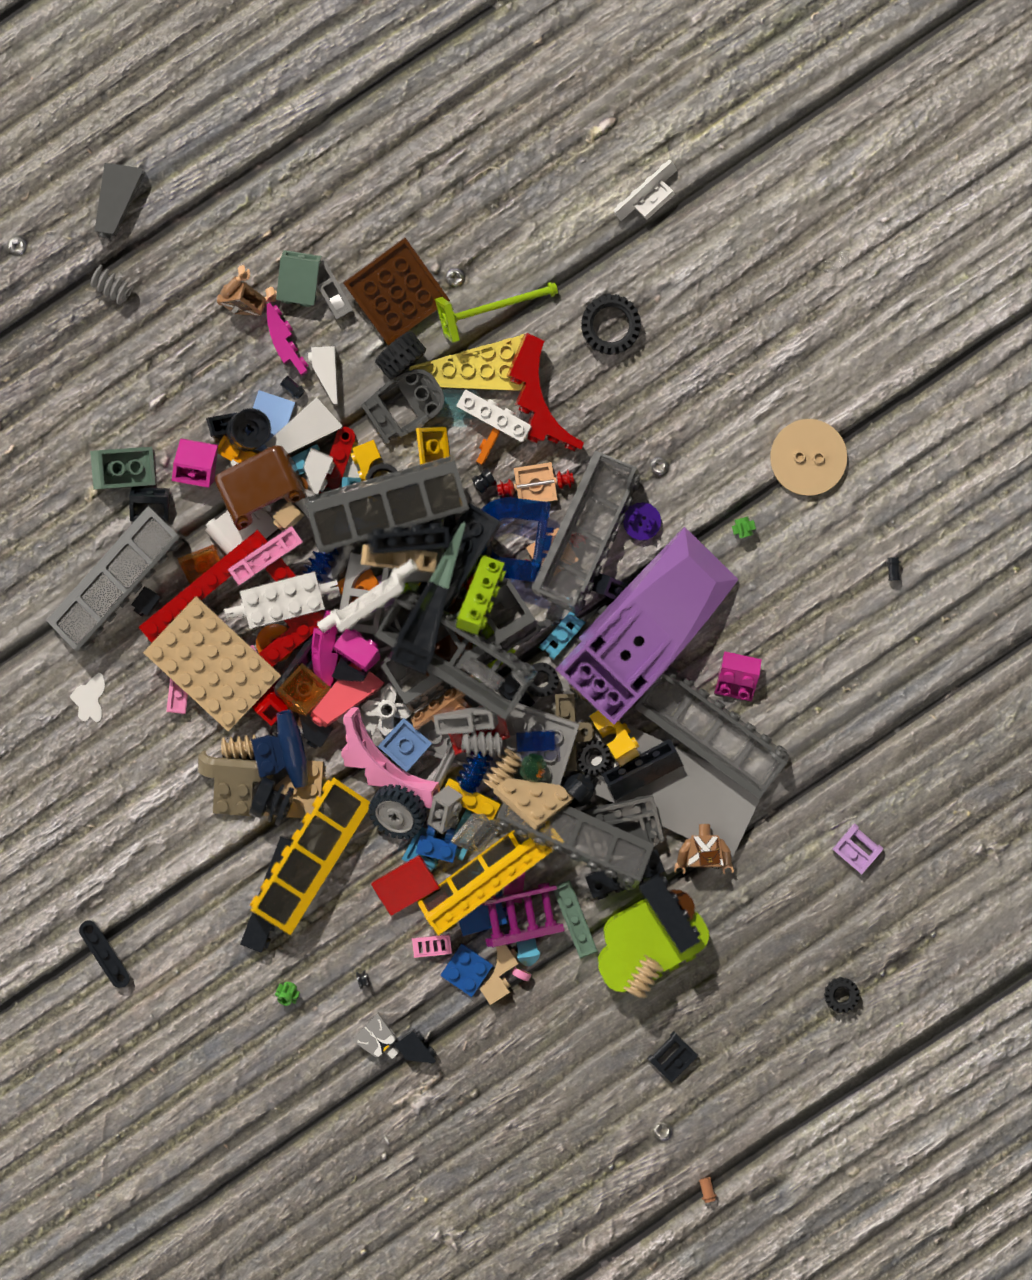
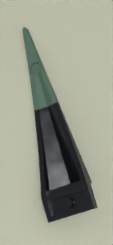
(418, 636)

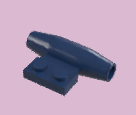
(285, 751)

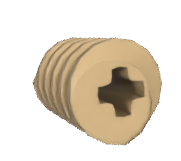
(237, 748)
(504, 770)
(644, 977)

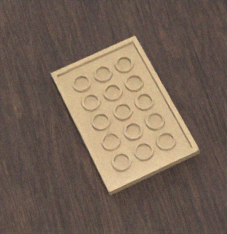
(212, 663)

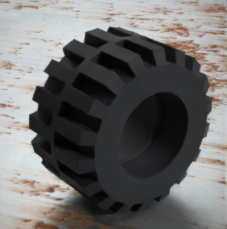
(400, 355)

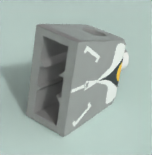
(377, 1037)

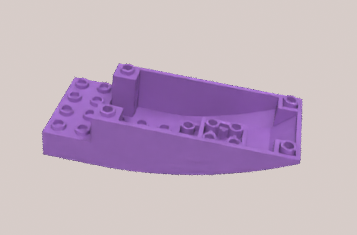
(664, 607)

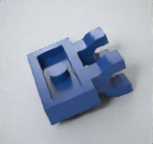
(436, 847)

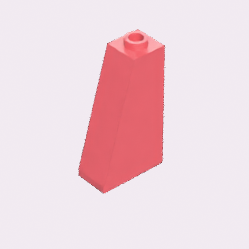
(343, 697)

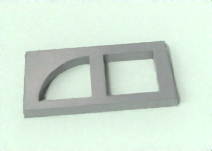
(354, 571)

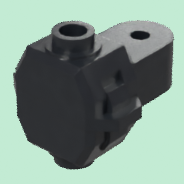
(580, 787)

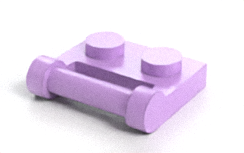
(854, 854)

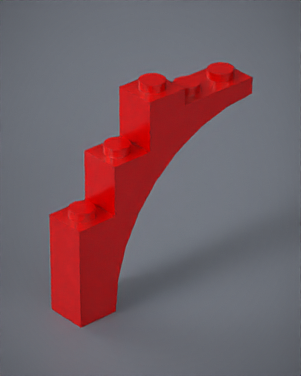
(526, 371)

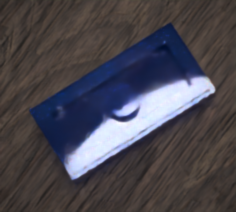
(536, 741)

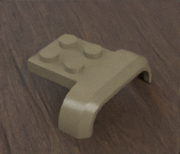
(231, 783)

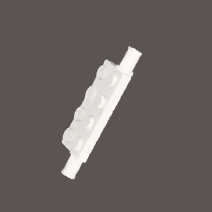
(281, 600)
(369, 601)

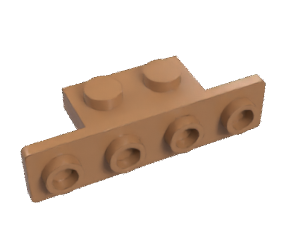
(451, 701)

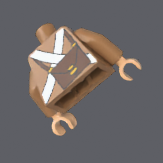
(242, 298)
(704, 851)

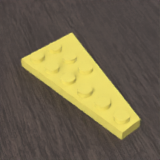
(476, 368)

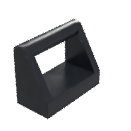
(149, 495)
(347, 673)

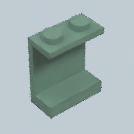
(298, 278)

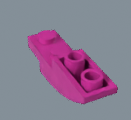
(280, 333)
(323, 656)

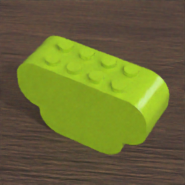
(638, 933)

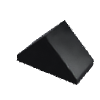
(218, 424)

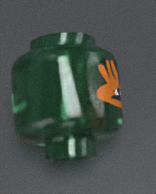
(533, 767)

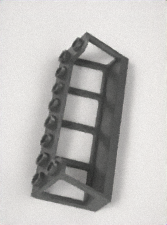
(507, 638)
(454, 676)

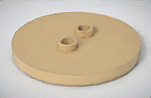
(808, 457)

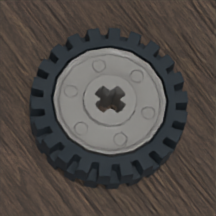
(397, 811)

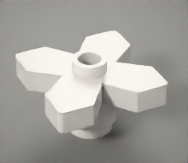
(376, 708)

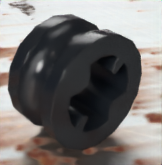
(362, 979)

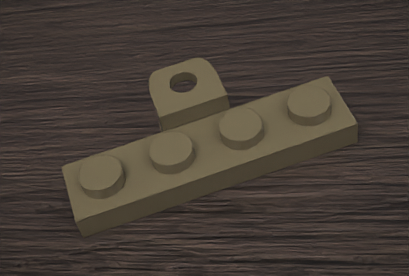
(566, 709)

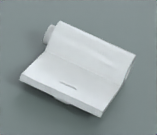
(228, 536)

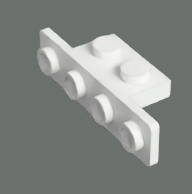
(650, 195)
(491, 414)

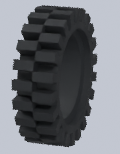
(604, 302)

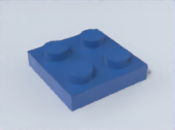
(466, 970)

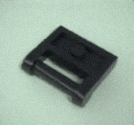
(678, 1061)

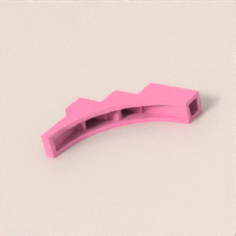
(379, 770)

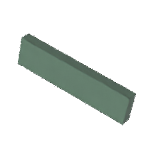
(575, 919)

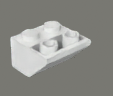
(316, 468)

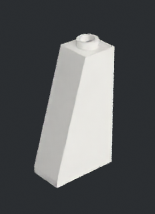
(307, 426)

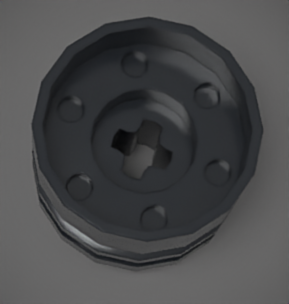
(256, 422)
(271, 801)

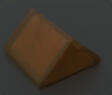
(199, 562)
(302, 690)

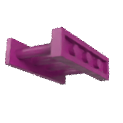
(533, 930)

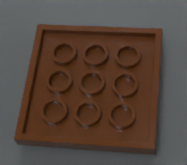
(395, 291)

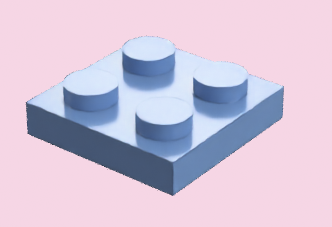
(405, 744)

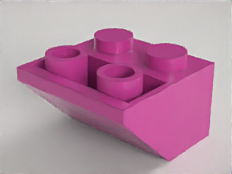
(195, 463)
(357, 650)
(738, 676)

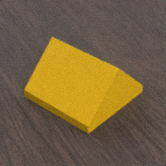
(432, 444)

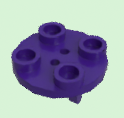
(650, 525)

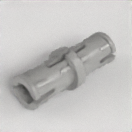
(341, 563)

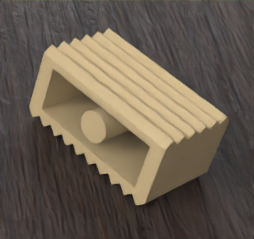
(287, 516)

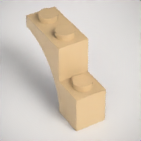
(424, 560)
(496, 986)

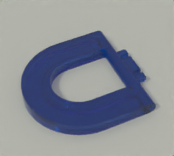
(523, 510)

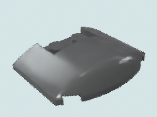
(633, 816)

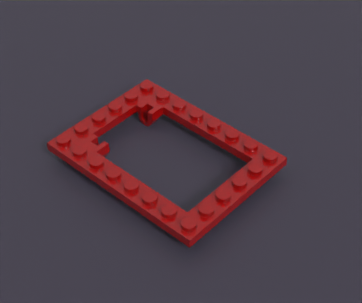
(299, 627)

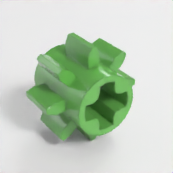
(744, 527)
(287, 993)

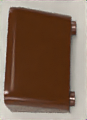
(259, 483)

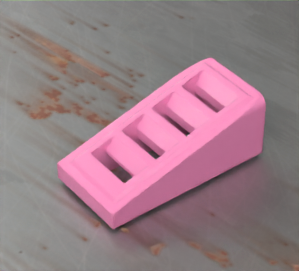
(448, 948)

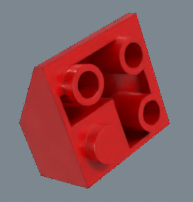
(269, 705)

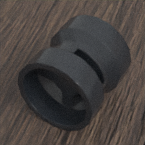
(484, 481)

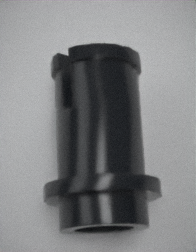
(292, 387)
(893, 568)

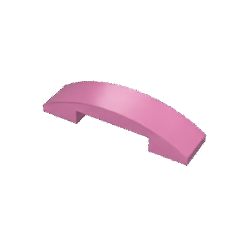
(265, 555)

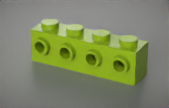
(480, 595)

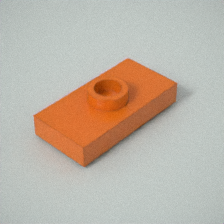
(486, 446)

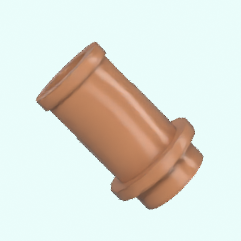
(707, 1190)

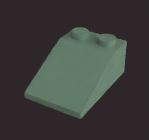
(122, 468)

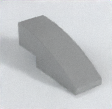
(332, 291)
(465, 720)

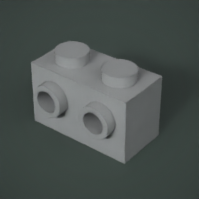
(445, 809)

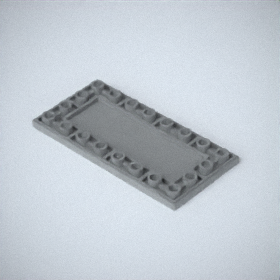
(693, 797)

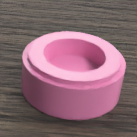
(520, 973)

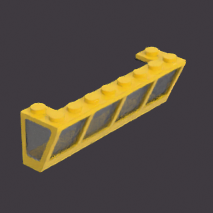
(310, 856)
(480, 879)

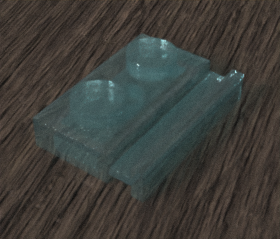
(450, 407)

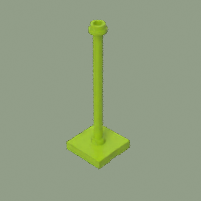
(449, 318)

